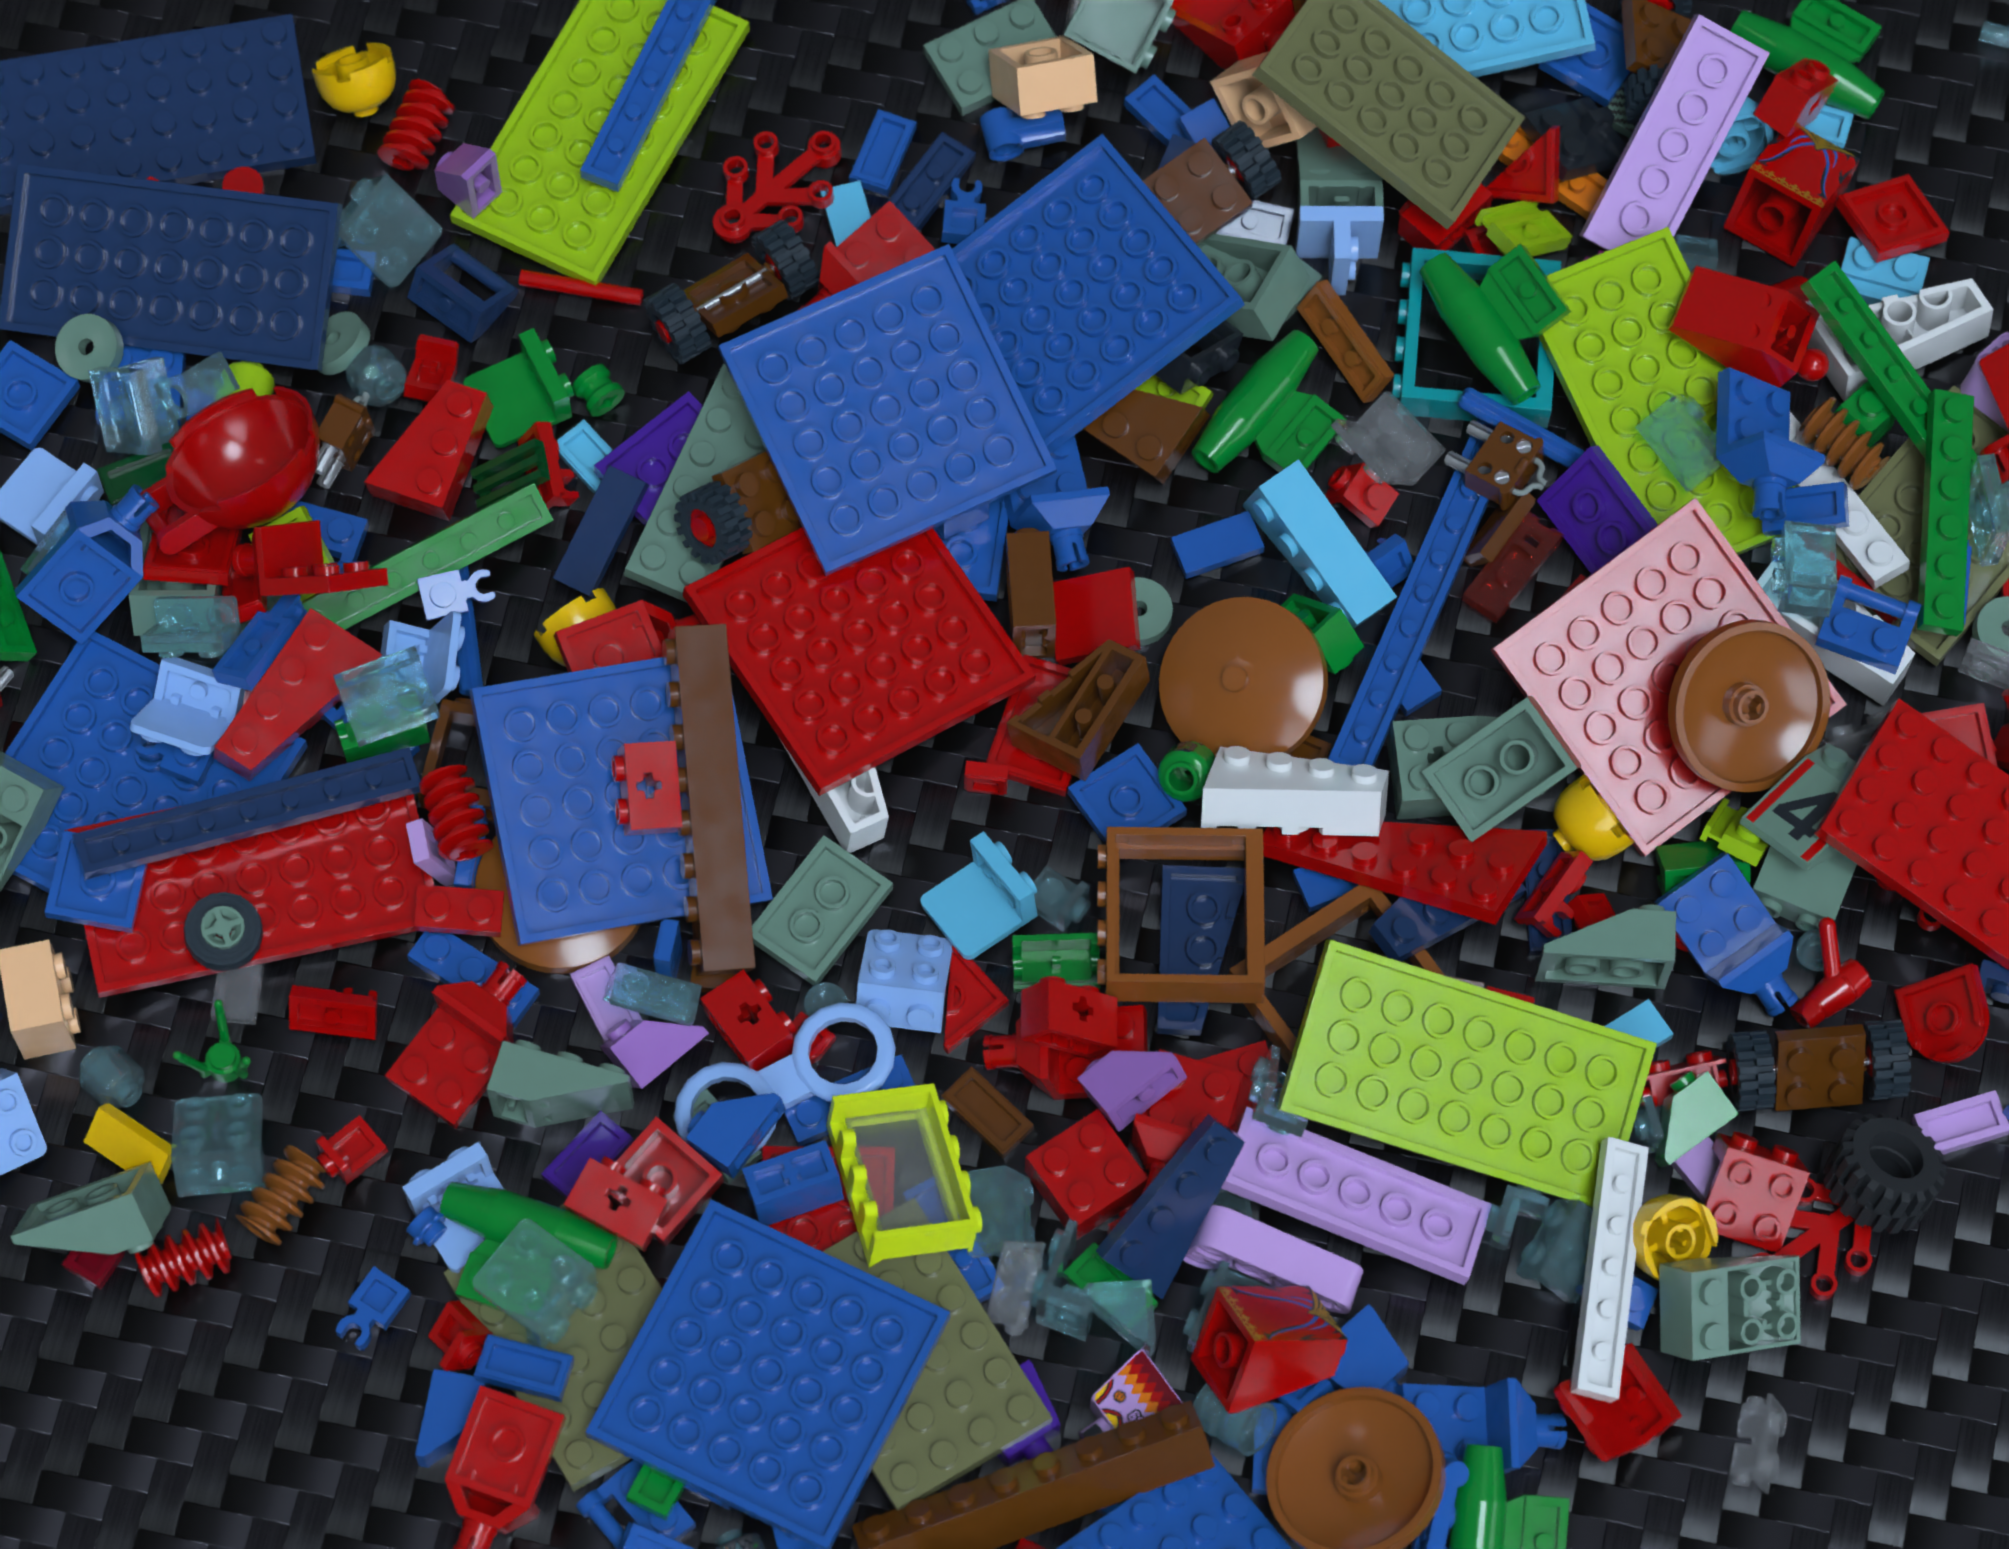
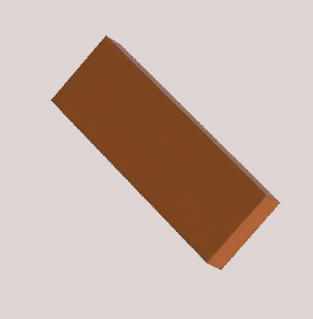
(1345, 341)

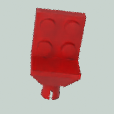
(872, 249)
(290, 562)
(618, 636)
(458, 1045)
(1058, 1070)
(1174, 1117)
(500, 1465)

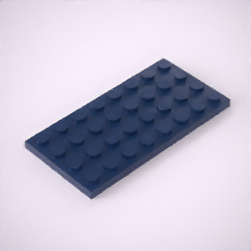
(159, 106)
(172, 265)

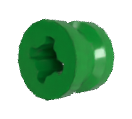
(598, 390)

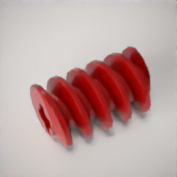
(416, 127)
(453, 815)
(184, 1258)

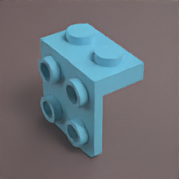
(982, 900)

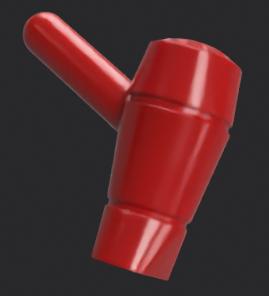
(1839, 986)

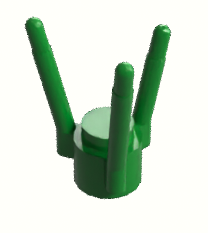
(222, 1058)

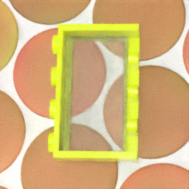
(902, 1172)

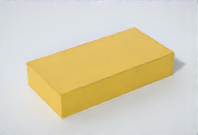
(128, 1141)

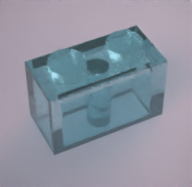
(1805, 568)

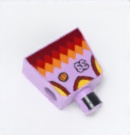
(1130, 1395)

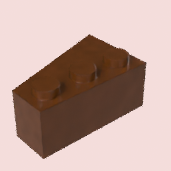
(1149, 431)
(1083, 712)

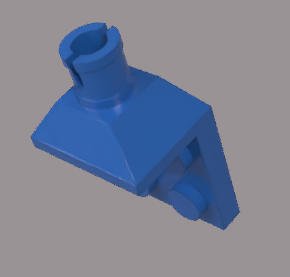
(1756, 441)
(1060, 506)
(90, 564)
(1732, 933)
(1487, 1416)

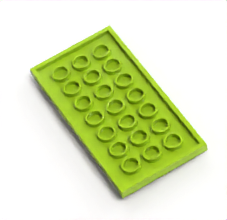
(540, 150)
(1626, 363)
(1462, 1073)

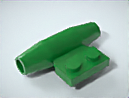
(1824, 33)
(1491, 318)
(1270, 412)
(497, 1212)
(1491, 1522)

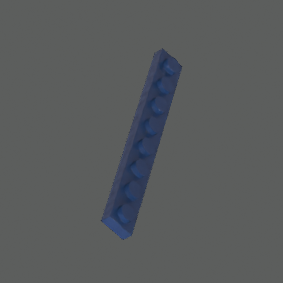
(246, 813)

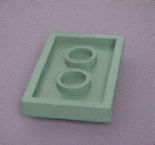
(963, 54)
(820, 910)

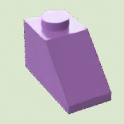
(469, 178)
(649, 1047)
(1130, 1082)

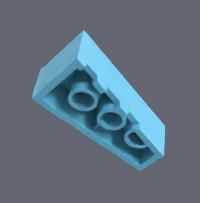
(1319, 544)

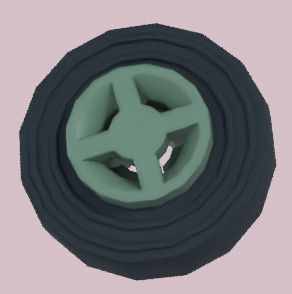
(220, 915)

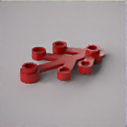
(774, 190)
(1825, 1231)

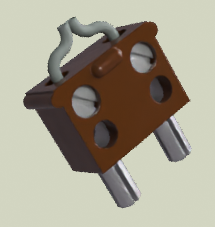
(343, 437)
(1501, 464)

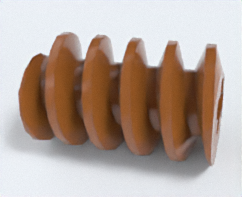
(1843, 444)
(281, 1194)

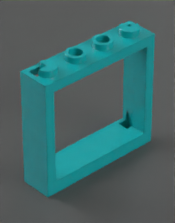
(1443, 402)

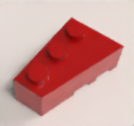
(434, 453)

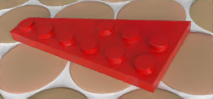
(1421, 863)

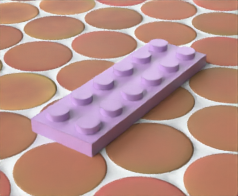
(1676, 136)
(1359, 1198)

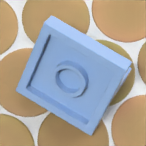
(1340, 236)

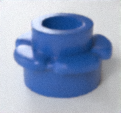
(427, 1227)

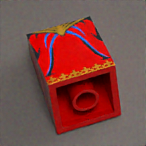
(1790, 193)
(1266, 1343)

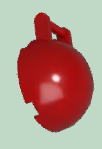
(236, 466)

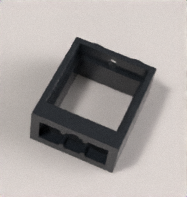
(1217, 355)

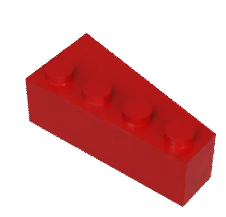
(291, 694)

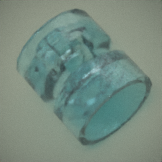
(1241, 1431)

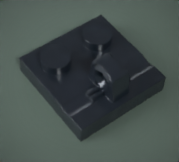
(1586, 136)

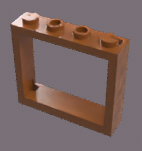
(1183, 845)
(1306, 936)

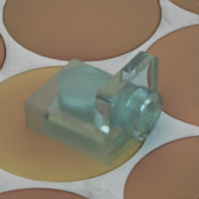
(1060, 899)

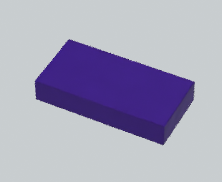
(597, 1139)

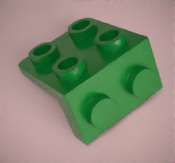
(523, 390)

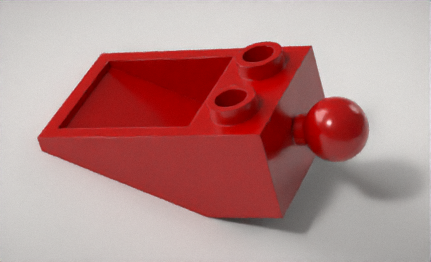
(1232, 27)
(1749, 327)

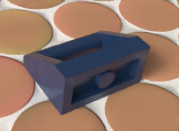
(453, 302)

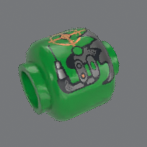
(1185, 770)

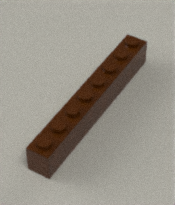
(710, 800)
(1049, 1487)

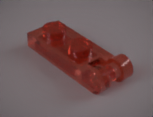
(1512, 568)

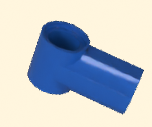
(1009, 133)

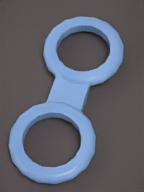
(793, 1076)

